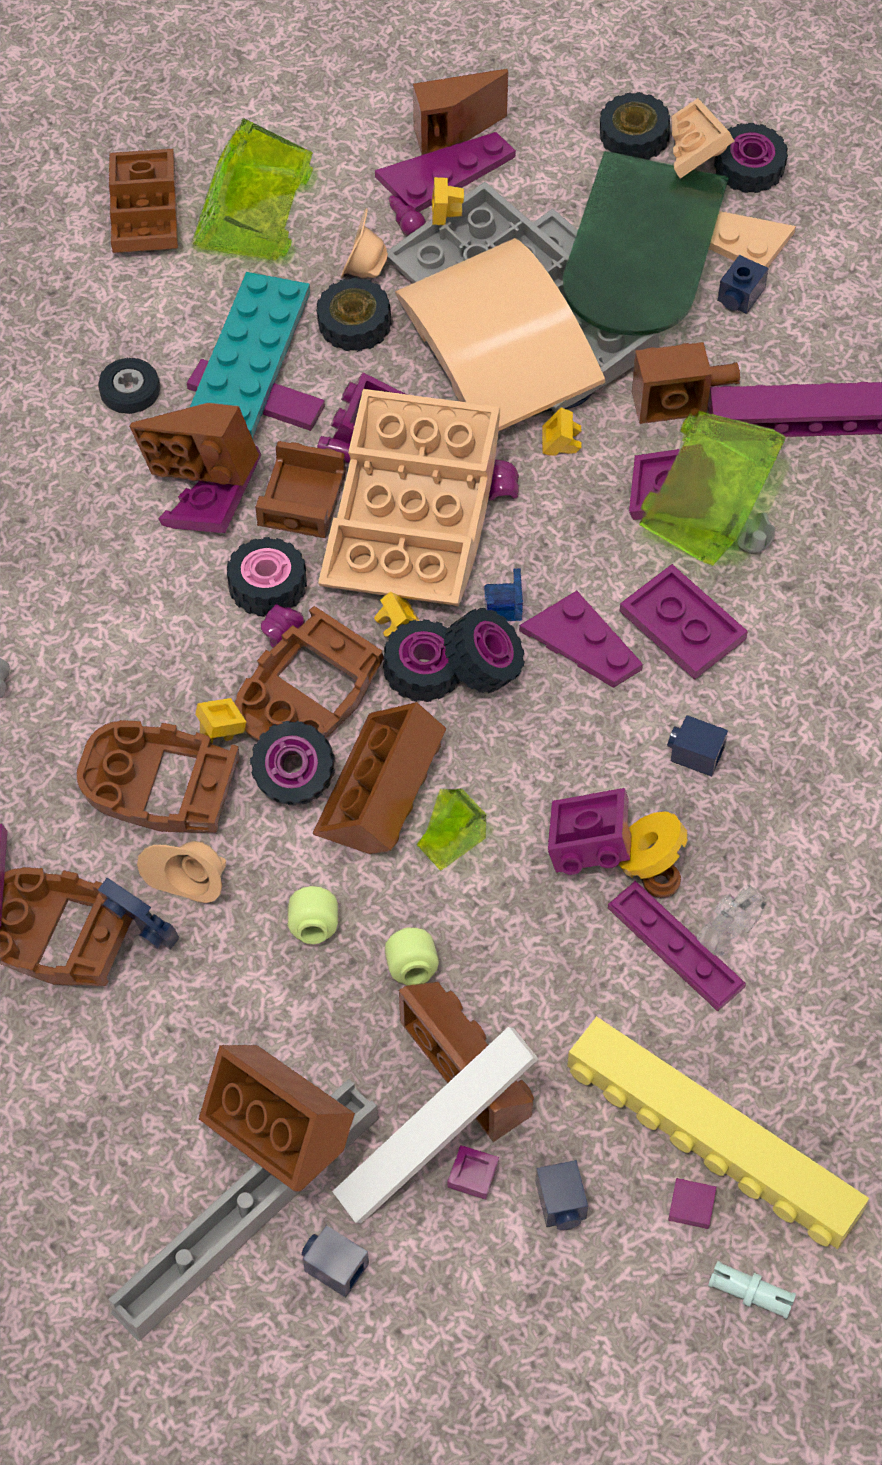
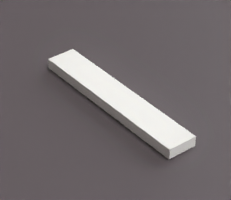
(435, 1125)

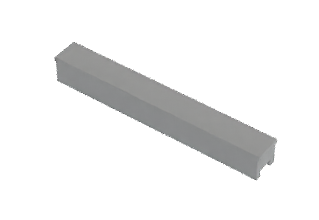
(216, 1235)

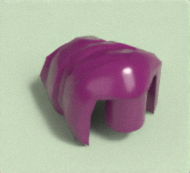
(504, 480)
(279, 621)

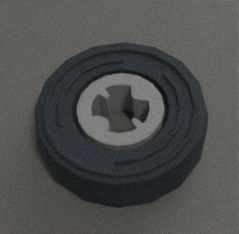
(132, 400)

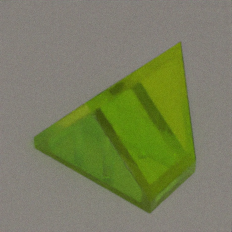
(453, 828)

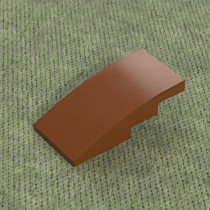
(143, 200)

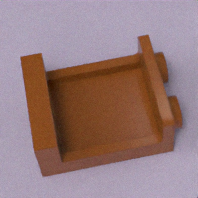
(302, 489)

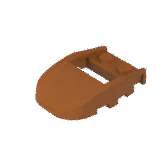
(271, 700)
(123, 764)
(30, 915)

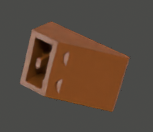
(458, 108)
(198, 444)

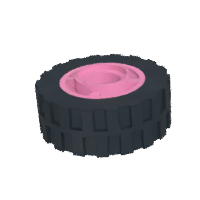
(266, 575)

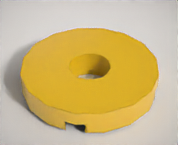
(669, 836)

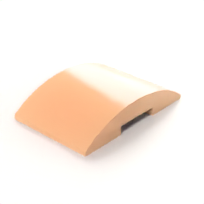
(503, 333)
(413, 497)

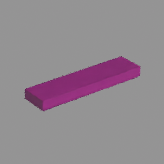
(282, 404)
(676, 946)

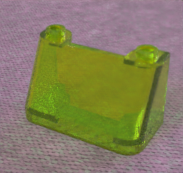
(252, 194)
(711, 484)

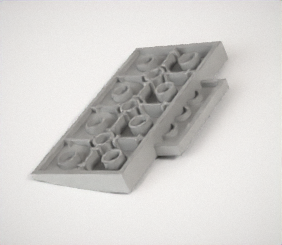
(491, 221)

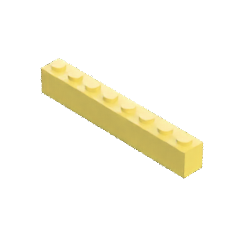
(716, 1133)

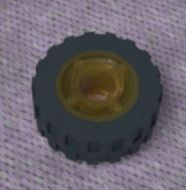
(635, 125)
(354, 314)

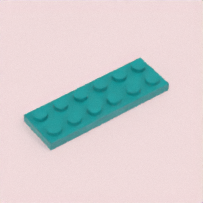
(253, 345)

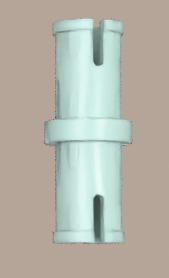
(752, 1289)

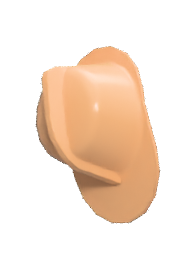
(367, 253)
(185, 870)

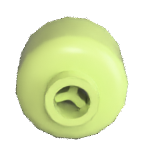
(312, 914)
(411, 956)

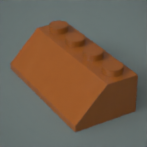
(381, 779)
(451, 1043)
(274, 1115)

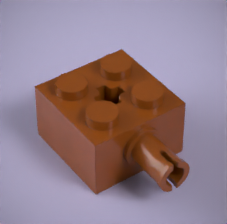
(676, 381)

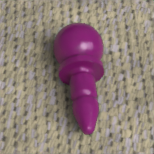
(406, 216)

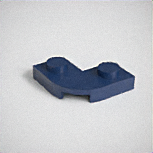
(153, 928)

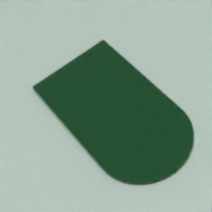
(641, 245)

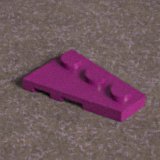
(206, 506)
(584, 638)

